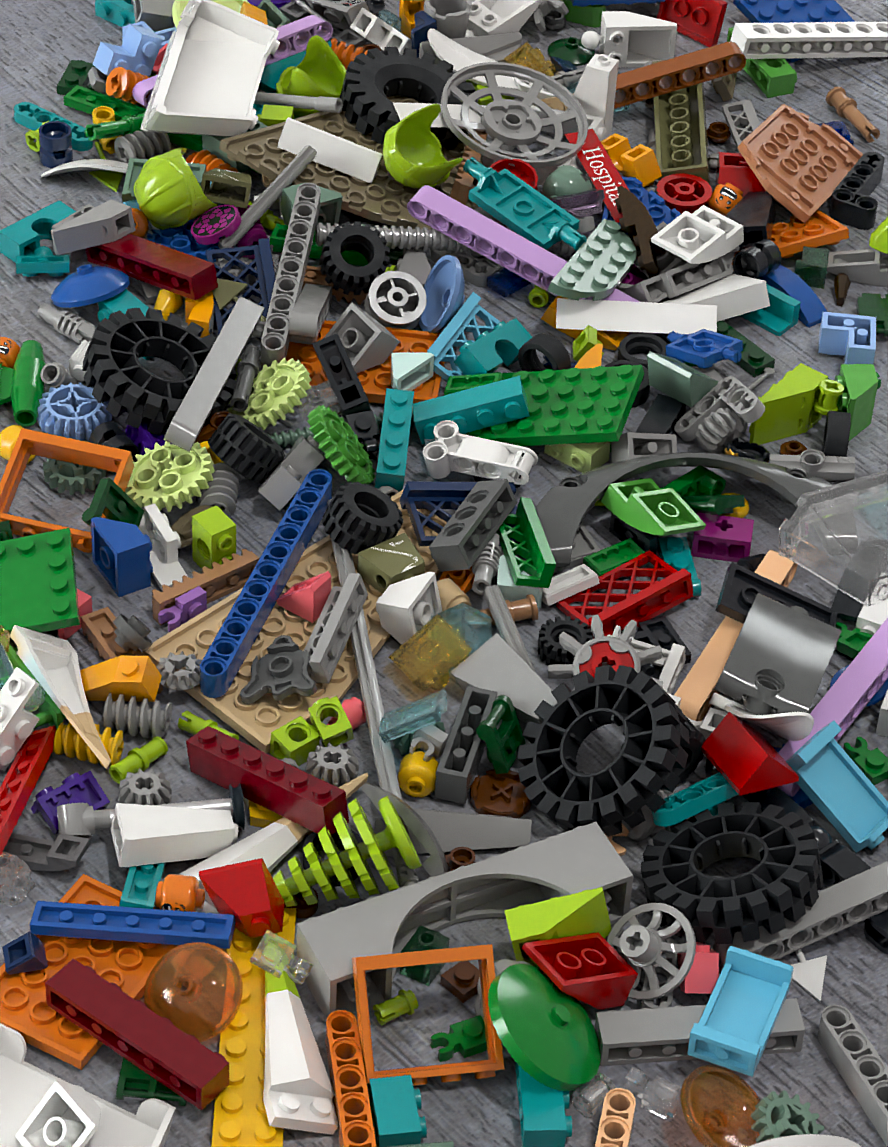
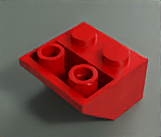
(736, 171)

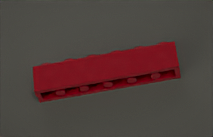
(157, 265)
(266, 780)
(138, 1033)

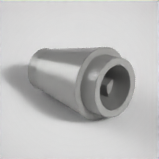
(55, 374)

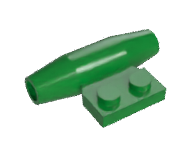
(23, 383)

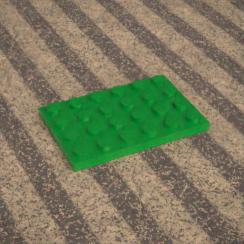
(571, 406)

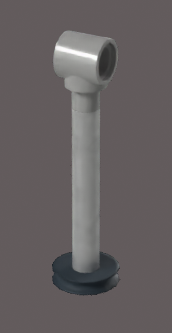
(82, 820)

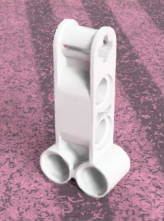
(476, 456)

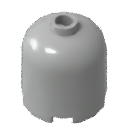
(451, 16)

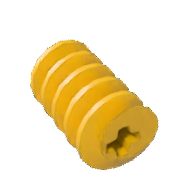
(71, 743)

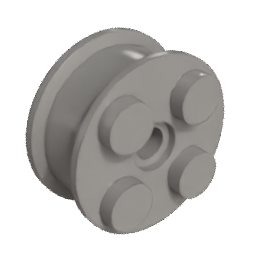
(396, 300)

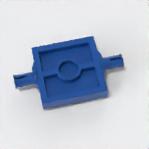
(703, 348)

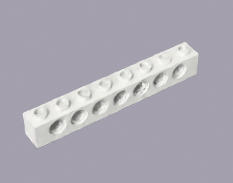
(811, 39)

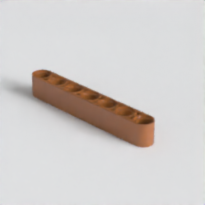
(676, 75)

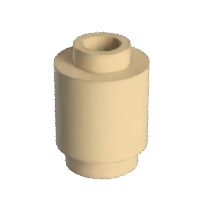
(451, 594)

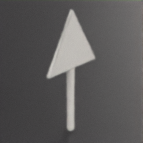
(810, 974)

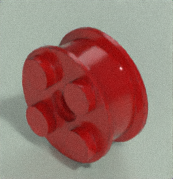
(684, 192)

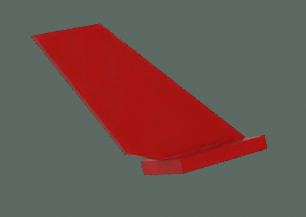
(695, 18)

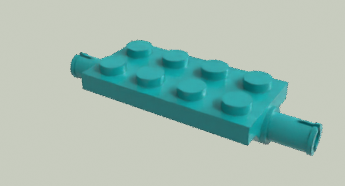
(522, 207)

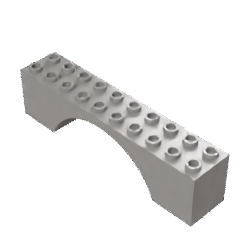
(484, 889)

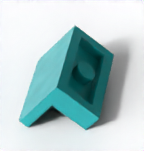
(777, 317)

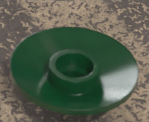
(571, 50)

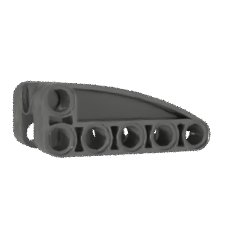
(778, 658)

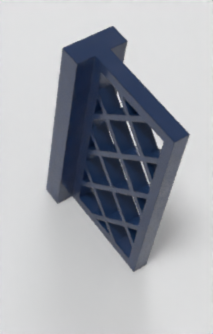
(264, 273)
(434, 498)

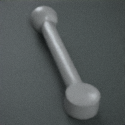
(768, 373)

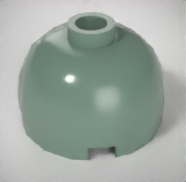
(565, 181)

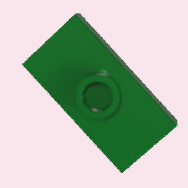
(465, 382)
(612, 556)

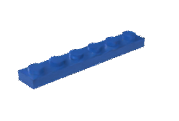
(131, 924)

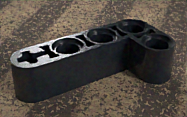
(851, 197)

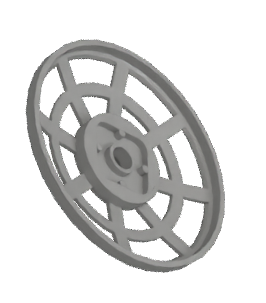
(524, 121)

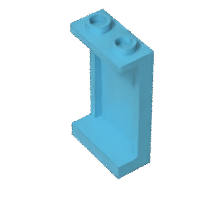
(841, 789)
(741, 1011)

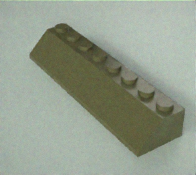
(682, 132)

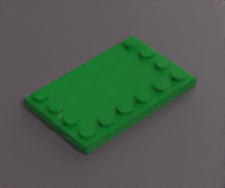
(38, 582)

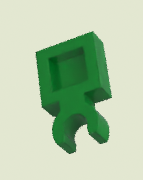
(852, 641)
(871, 763)
(465, 1036)

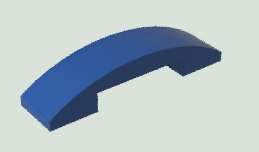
(792, 285)

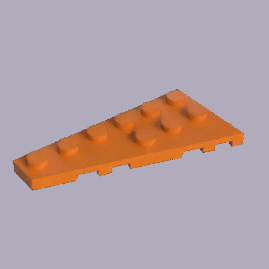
(815, 232)

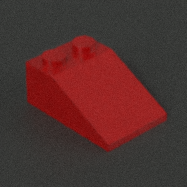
(585, 968)

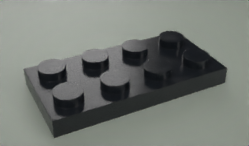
(743, 585)

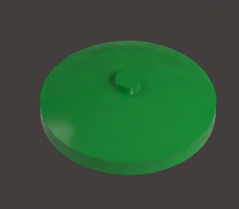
(543, 1028)

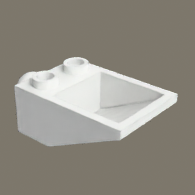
(499, 16)
(639, 38)

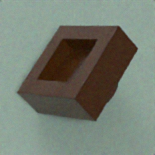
(461, 980)

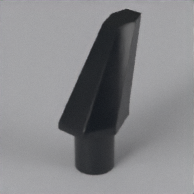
(751, 562)

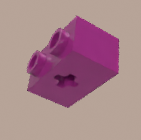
(723, 538)

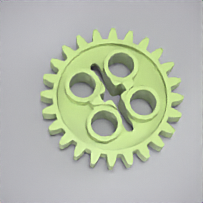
(276, 392)
(170, 475)

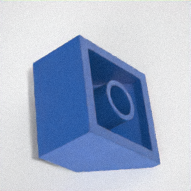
(121, 555)

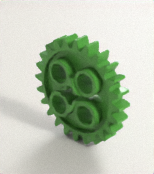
(341, 445)

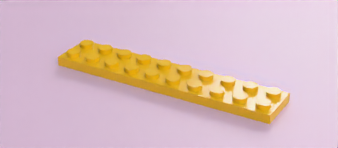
(240, 1107)

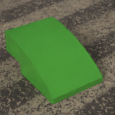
(651, 508)

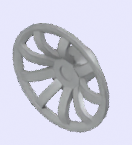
(645, 945)

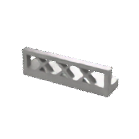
(747, 117)
(335, 627)

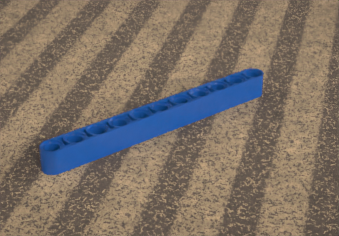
(265, 584)

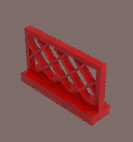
(648, 603)

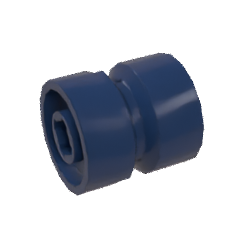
(55, 144)

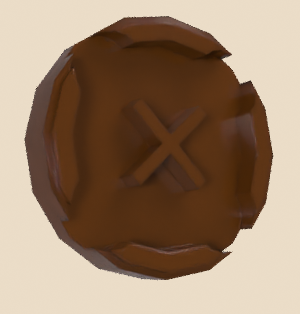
(499, 795)

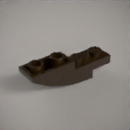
(640, 228)

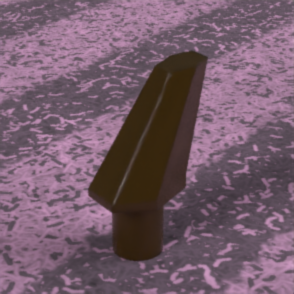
(841, 286)

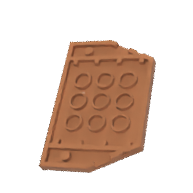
(798, 160)

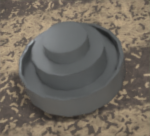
(131, 633)

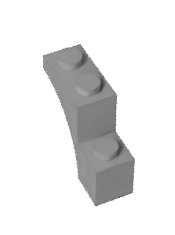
(291, 472)

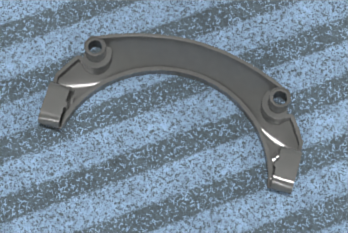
(568, 504)

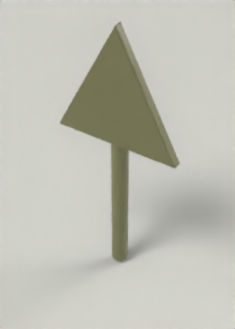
(227, 292)

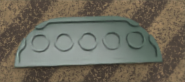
(596, 265)

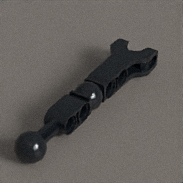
(836, 860)

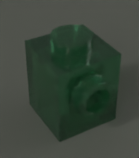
(813, 266)
(424, 940)

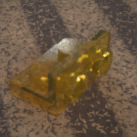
(531, 58)

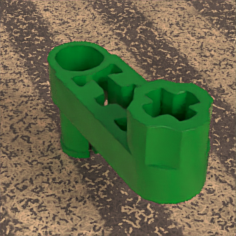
(698, 482)

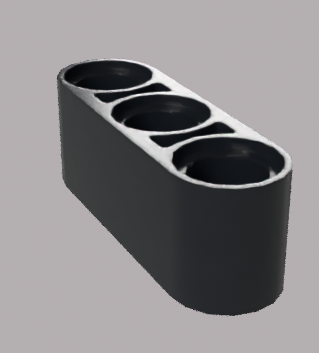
(662, 416)

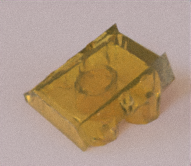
(431, 654)

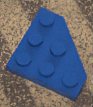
(652, 201)

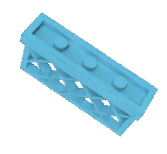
(456, 329)

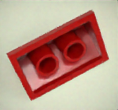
(746, 757)

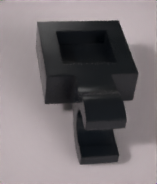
(366, 429)

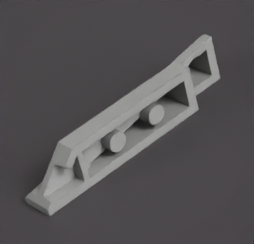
(682, 279)

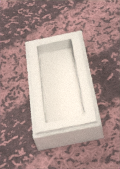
(569, 584)

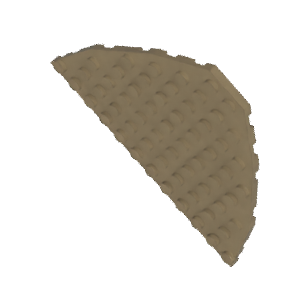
(378, 201)

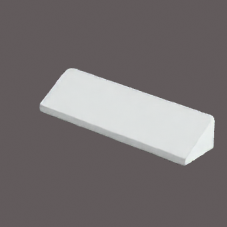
(331, 150)

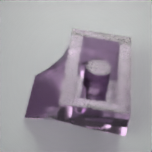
(581, 203)

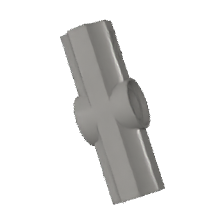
(817, 464)

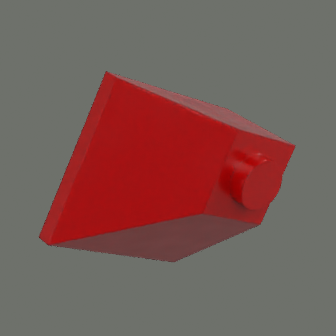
(247, 893)

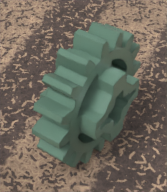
(71, 476)
(783, 1116)

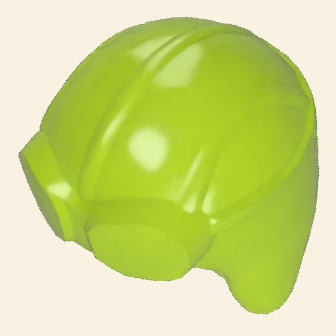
(315, 76)
(415, 153)
(170, 191)

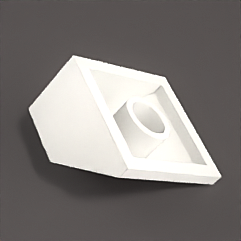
(409, 605)
(61, 1118)

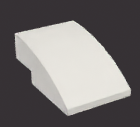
(700, 236)

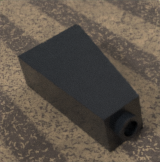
(756, 215)

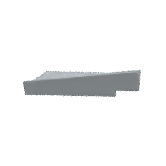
(491, 46)
(468, 830)

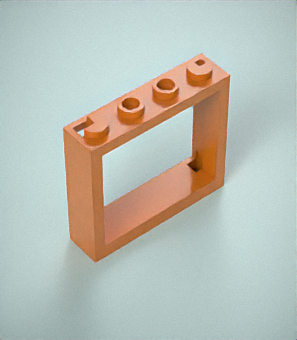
(65, 450)
(448, 1072)

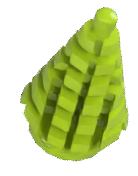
(354, 855)

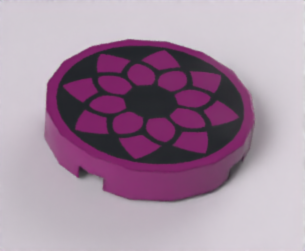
(216, 223)

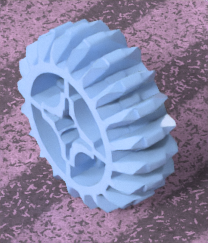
(71, 411)

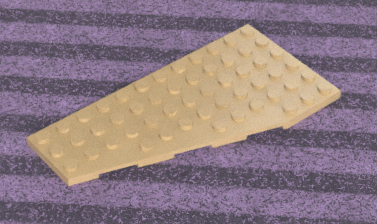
(265, 715)

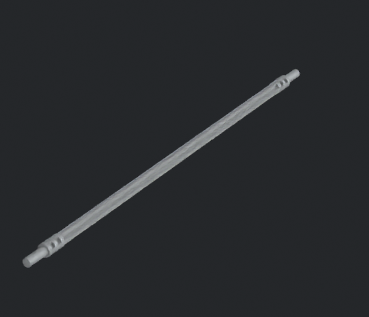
(373, 707)

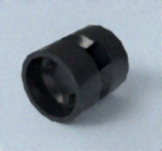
(757, 259)
(114, 436)

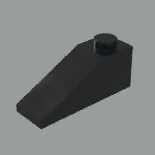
(341, 375)

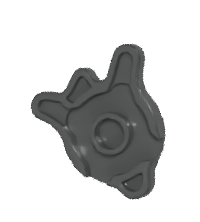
(280, 672)

